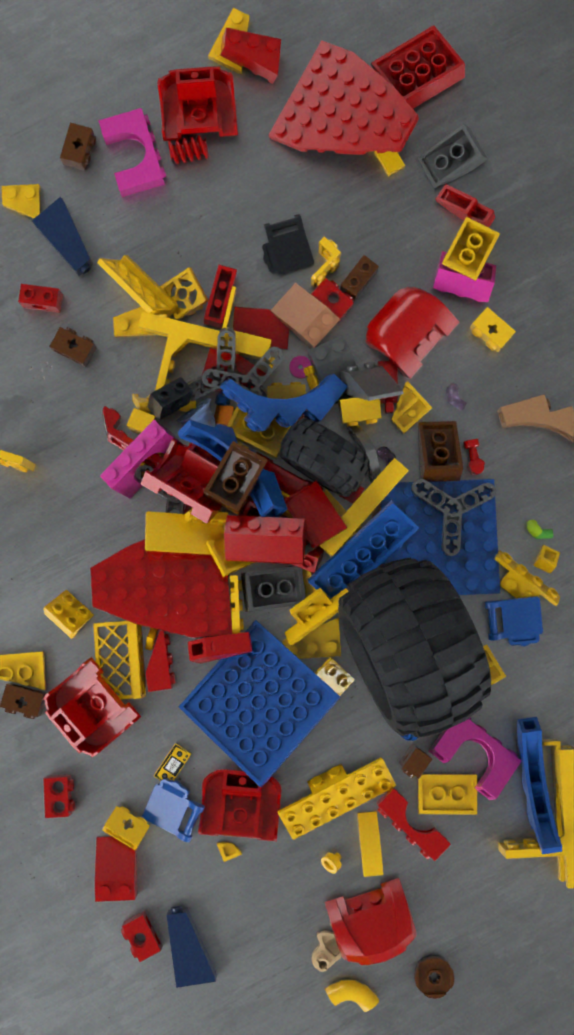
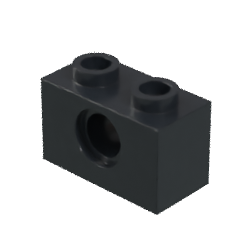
(169, 398)

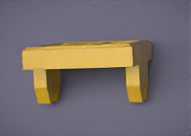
(201, 298)

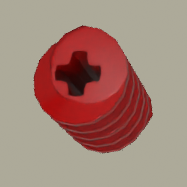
(188, 149)

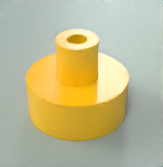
(331, 862)

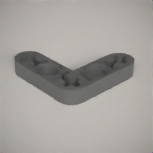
(366, 445)

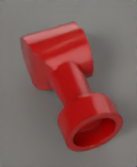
(475, 464)

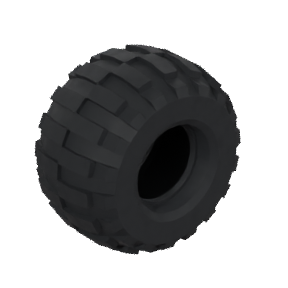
(415, 647)

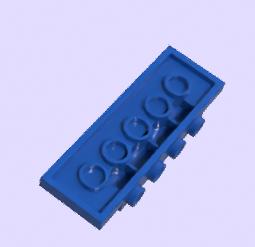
(365, 550)

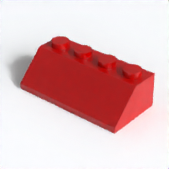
(265, 539)

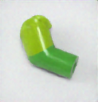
(537, 532)

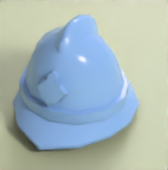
(200, 414)

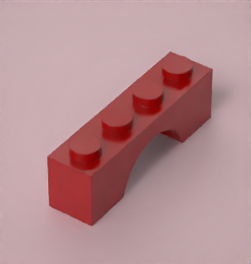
(430, 840)

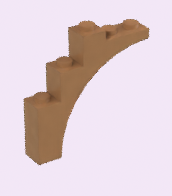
(537, 413)

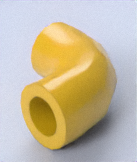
(352, 991)

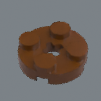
(442, 985)

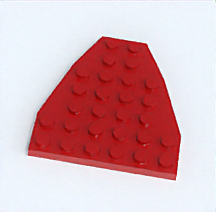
(343, 108)
(164, 591)

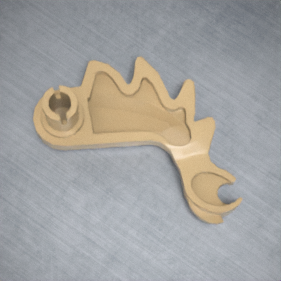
(326, 952)

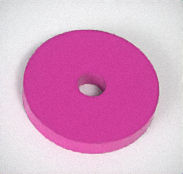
(295, 362)

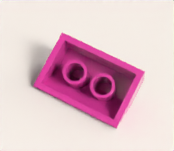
(454, 282)

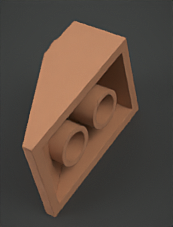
(305, 315)

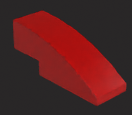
(465, 206)

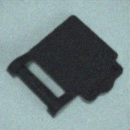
(289, 250)

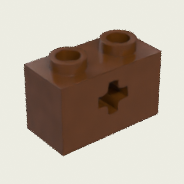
(77, 136)
(359, 277)
(66, 337)
(33, 697)
(415, 762)

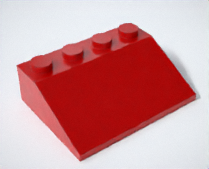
(421, 66)

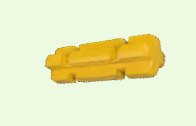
(312, 378)

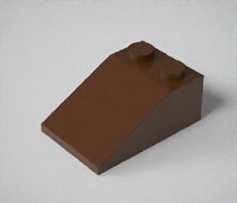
(439, 451)
(235, 478)

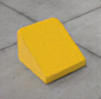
(547, 559)

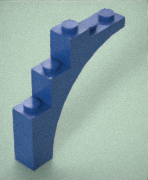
(263, 410)
(216, 441)
(535, 785)

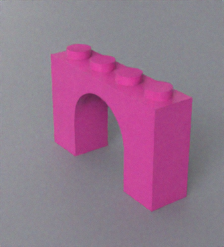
(134, 126)
(121, 471)
(501, 761)

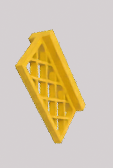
(139, 286)
(135, 655)

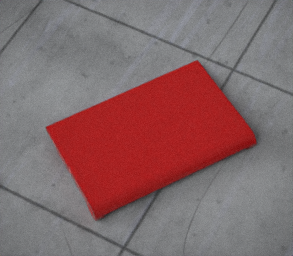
(262, 324)
(316, 509)

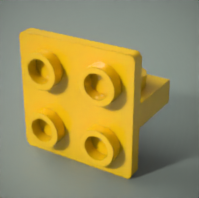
(68, 613)

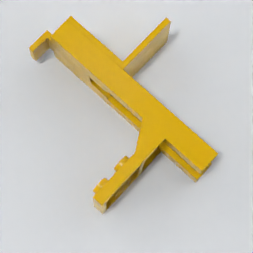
(182, 333)
(563, 789)

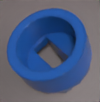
(222, 400)

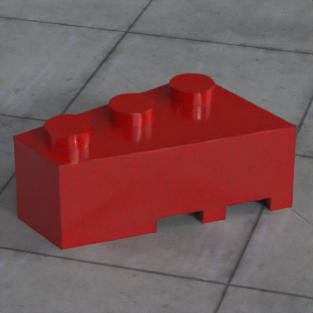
(252, 51)

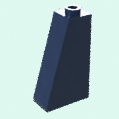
(60, 231)
(188, 951)

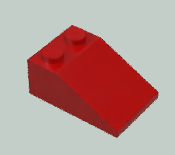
(115, 870)

